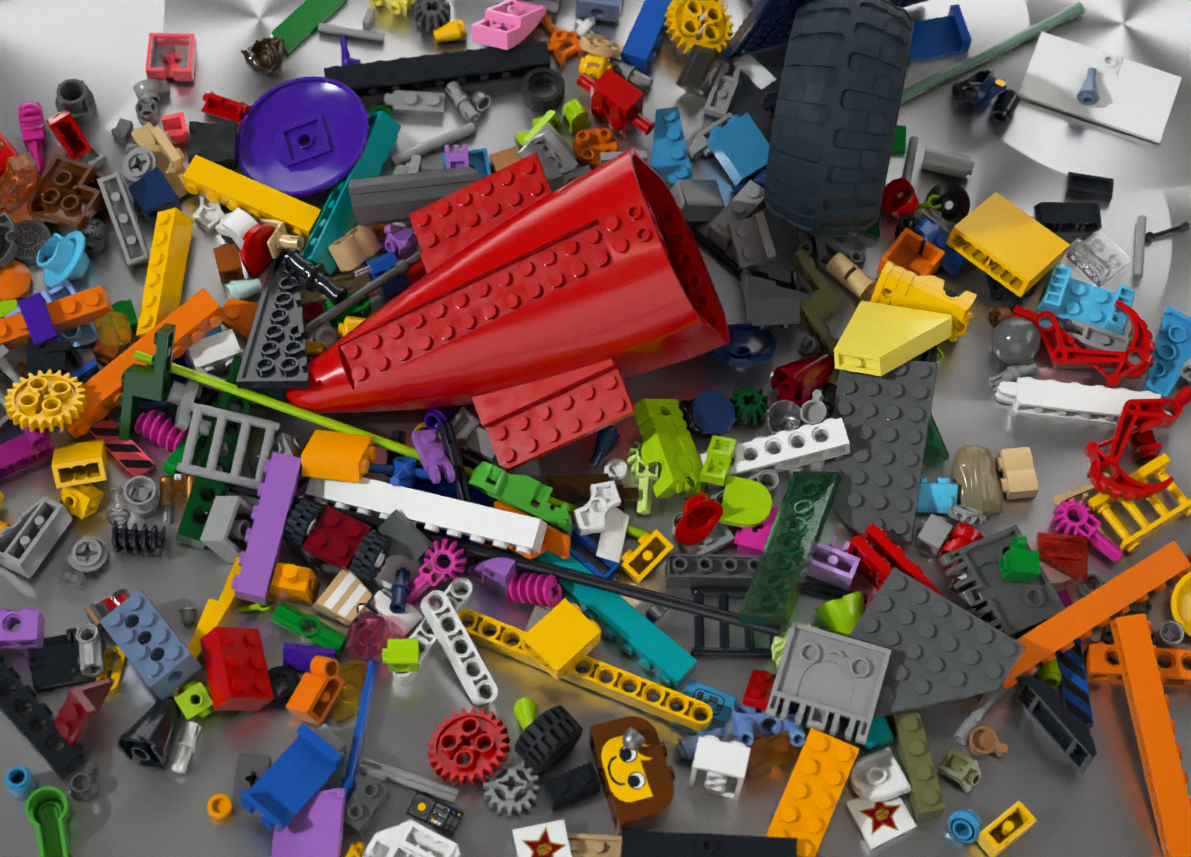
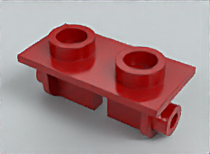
(224, 107)

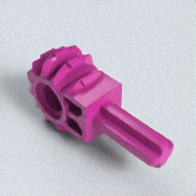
(33, 131)
(1086, 526)
(434, 570)

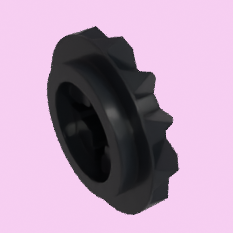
(291, 680)

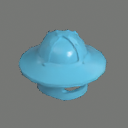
(65, 259)

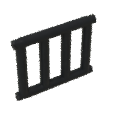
(724, 650)

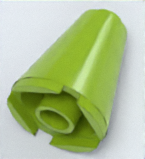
(842, 614)

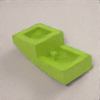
(718, 460)

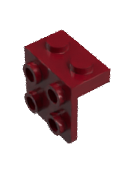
(79, 709)

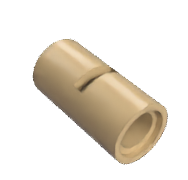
(850, 275)

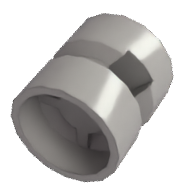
(142, 497)

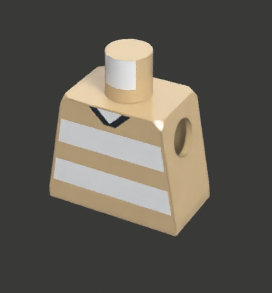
(344, 598)

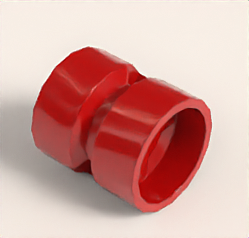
(960, 536)

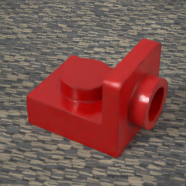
(1144, 446)

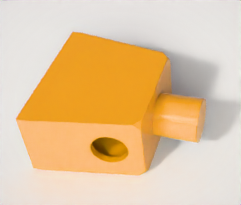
(292, 585)

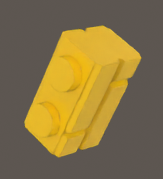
(1006, 829)

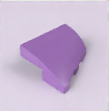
(498, 569)

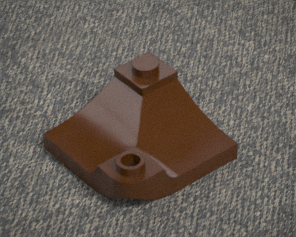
(66, 194)

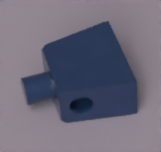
(152, 195)

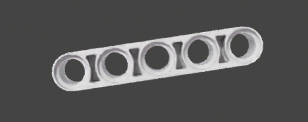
(459, 635)
(429, 641)

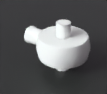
(585, 26)

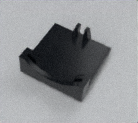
(56, 662)

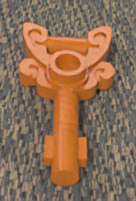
(559, 39)

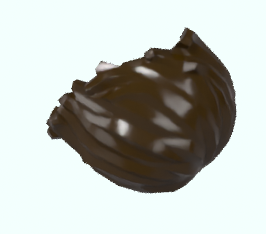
(265, 55)

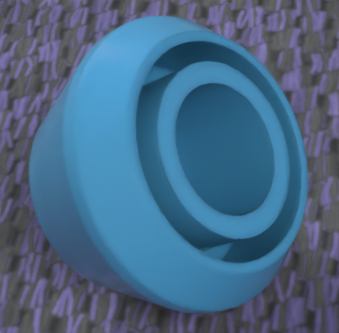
(965, 825)

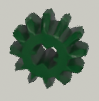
(749, 405)

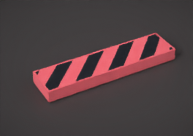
(126, 453)

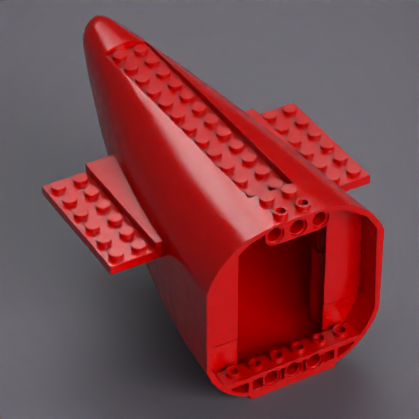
(532, 308)

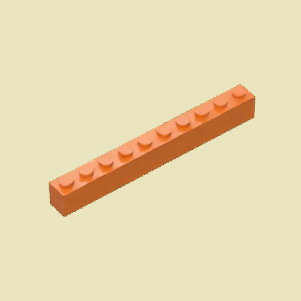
(1097, 608)
(1154, 732)

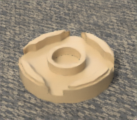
(600, 46)

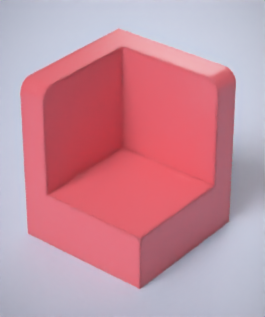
(177, 129)

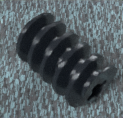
(138, 539)

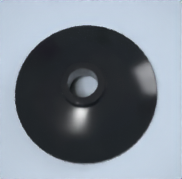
(957, 195)

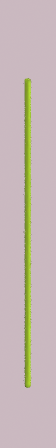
(323, 421)

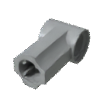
(91, 650)

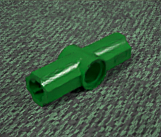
(296, 621)

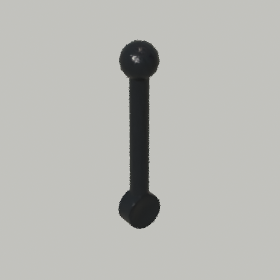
(1150, 236)

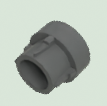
(76, 99)

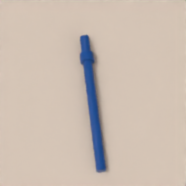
(349, 781)

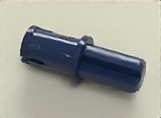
(400, 591)

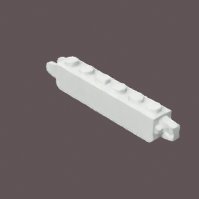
(1068, 400)

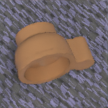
(985, 741)

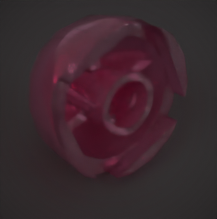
(369, 637)

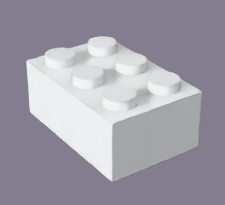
(719, 767)

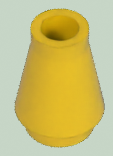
(450, 32)

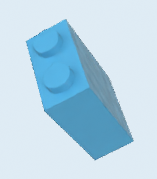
(739, 147)

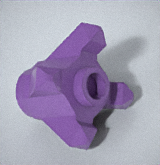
(399, 240)

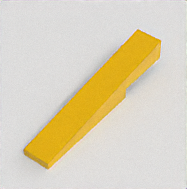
(214, 614)

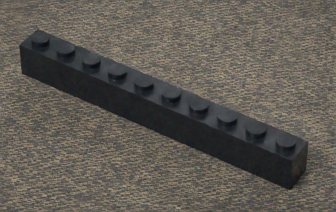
(439, 70)

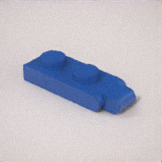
(934, 234)

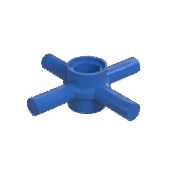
(403, 471)

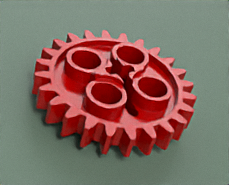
(468, 746)

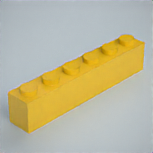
(254, 198)
(165, 268)

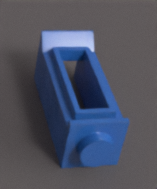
(590, 548)

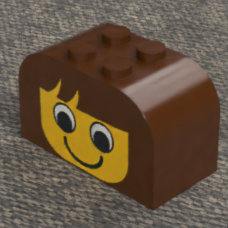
(633, 781)

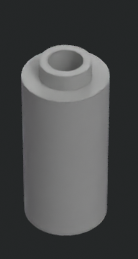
(947, 163)

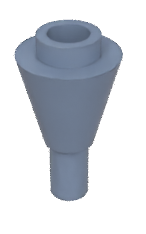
(1088, 92)
(688, 745)

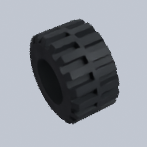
(548, 739)

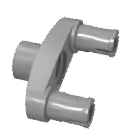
(184, 396)

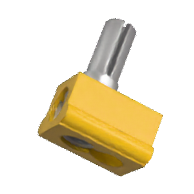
(313, 348)

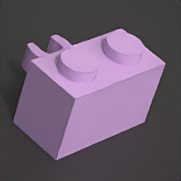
(834, 564)

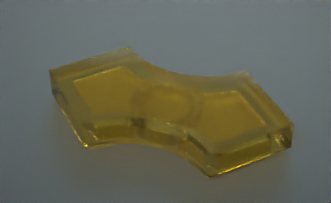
(347, 700)

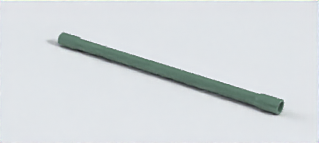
(1064, 16)

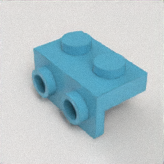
(937, 495)

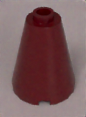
(800, 378)

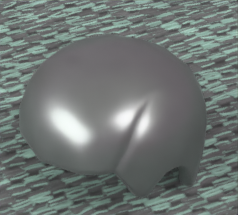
(783, 416)

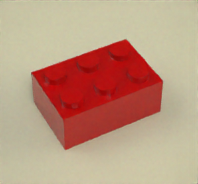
(236, 669)

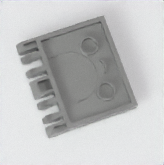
(829, 677)

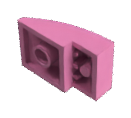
(507, 23)

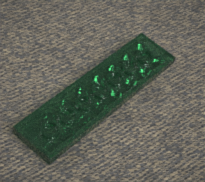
(789, 548)

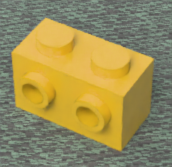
(646, 556)

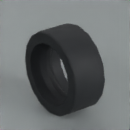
(539, 75)

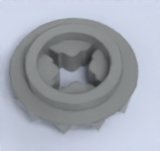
(132, 161)
(966, 514)
(79, 547)

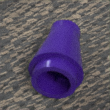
(437, 416)

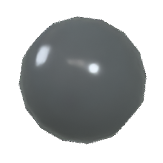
(1016, 340)

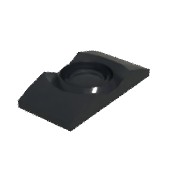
(1057, 721)

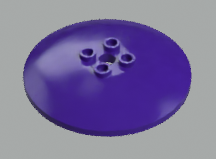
(296, 111)

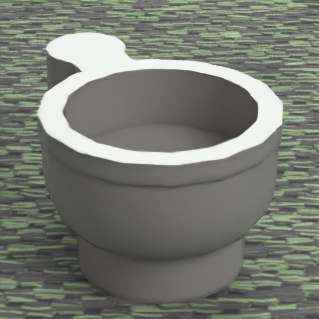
(151, 89)
(814, 410)

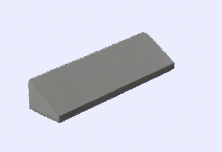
(124, 219)

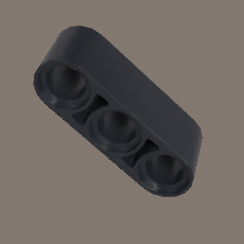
(1069, 216)

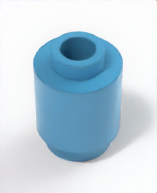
(20, 782)

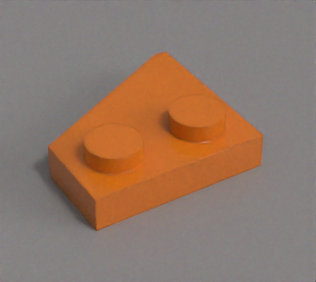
(239, 316)

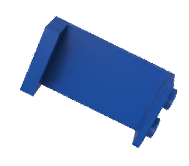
(940, 36)
(292, 780)

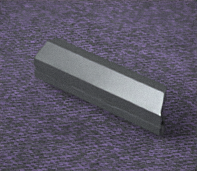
(396, 196)

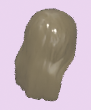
(977, 479)

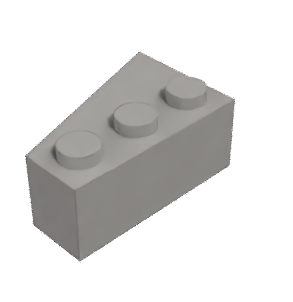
(33, 536)

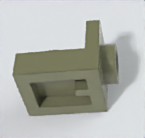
(960, 769)

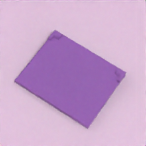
(315, 829)

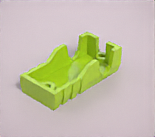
(670, 444)

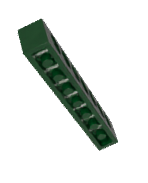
(190, 531)

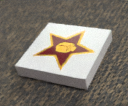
(880, 820)
(542, 840)

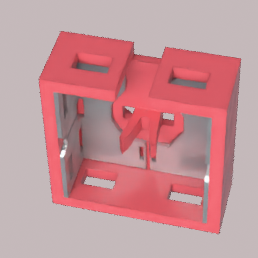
(174, 48)

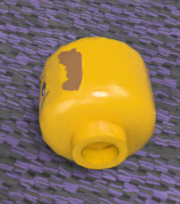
(594, 65)

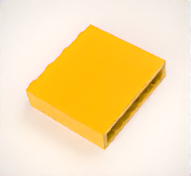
(1007, 244)

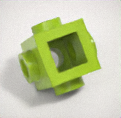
(188, 703)

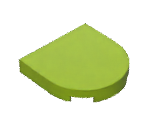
(745, 503)

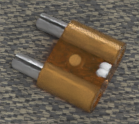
(174, 493)

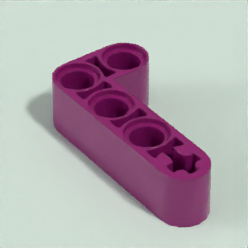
(25, 451)

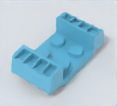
(1084, 302)

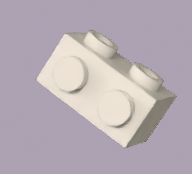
(215, 351)

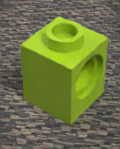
(402, 655)

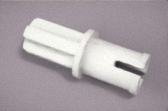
(186, 746)

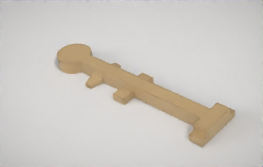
(1082, 490)

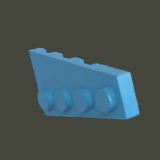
(669, 147)
(1172, 351)

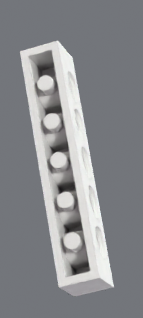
(788, 457)

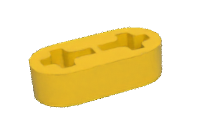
(116, 671)

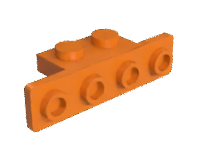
(553, 539)

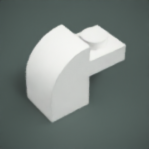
(236, 225)

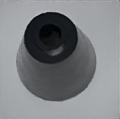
(152, 734)

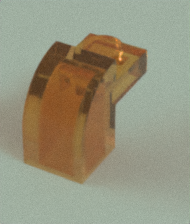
(768, 752)

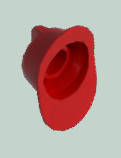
(899, 198)
(698, 519)

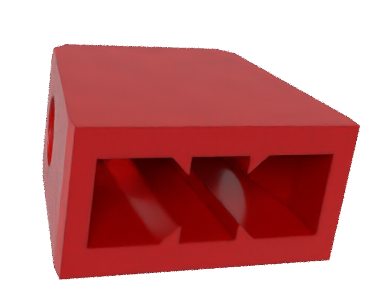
(68, 132)

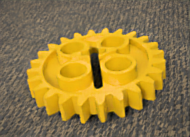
(717, 28)
(45, 400)

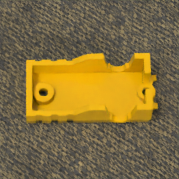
(923, 294)

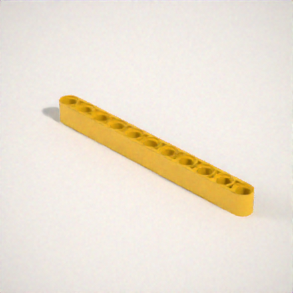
(592, 678)

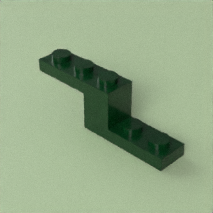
(146, 381)

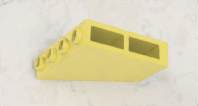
(887, 337)

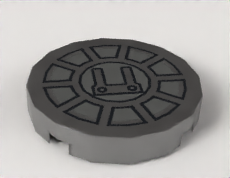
(32, 238)

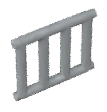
(222, 416)

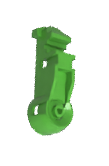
(519, 492)
(55, 839)

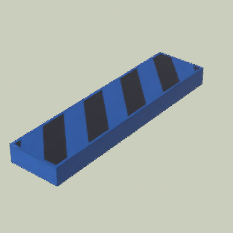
(1074, 683)

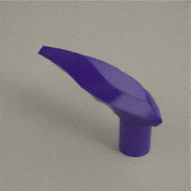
(345, 54)

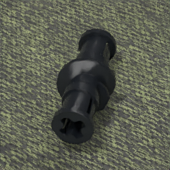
(314, 276)

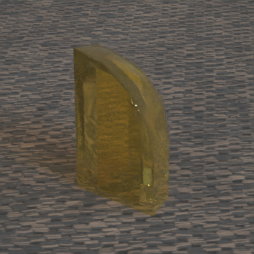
(113, 329)

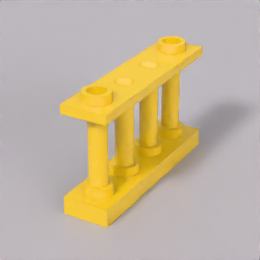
(1156, 468)

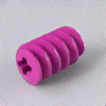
(158, 431)
(534, 589)

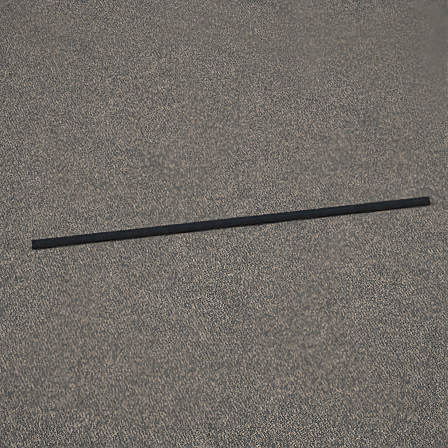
(560, 572)

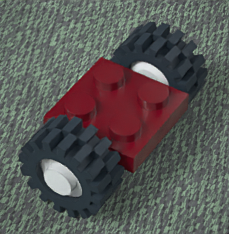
(337, 539)

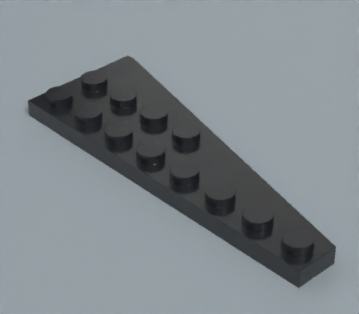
(277, 341)

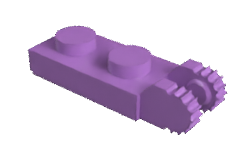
(432, 455)

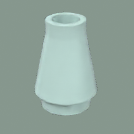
(243, 288)

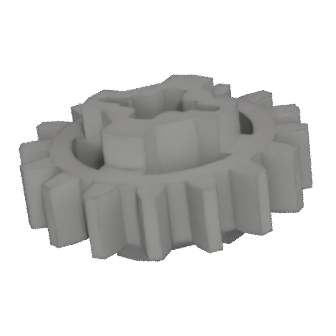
(521, 788)

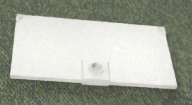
(1130, 94)

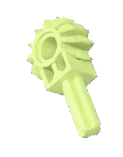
(644, 476)

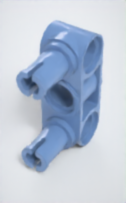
(750, 723)

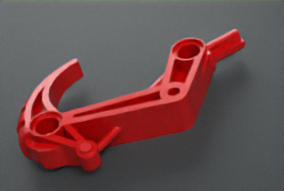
(1076, 358)
(1146, 415)

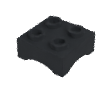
(214, 142)

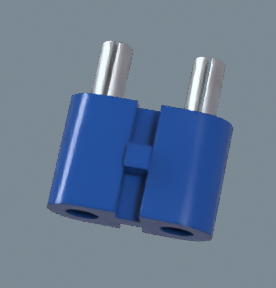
(377, 267)

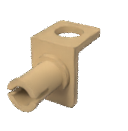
(281, 239)

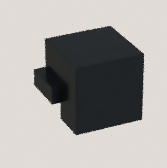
(53, 356)

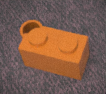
(316, 691)

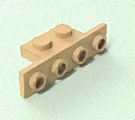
(168, 158)

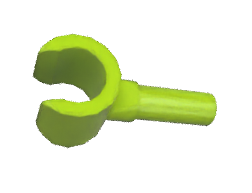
(927, 204)
(256, 606)

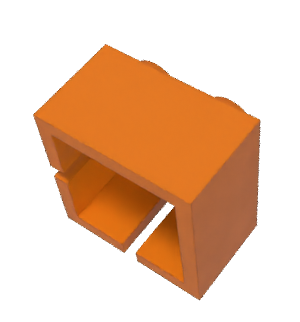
(905, 253)

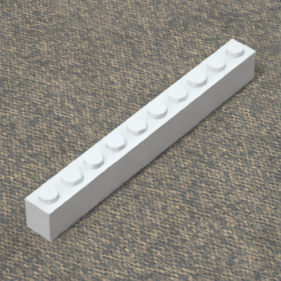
(433, 511)

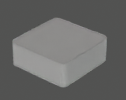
(368, 19)

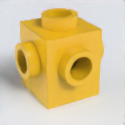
(81, 499)

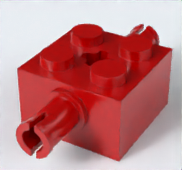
(616, 102)

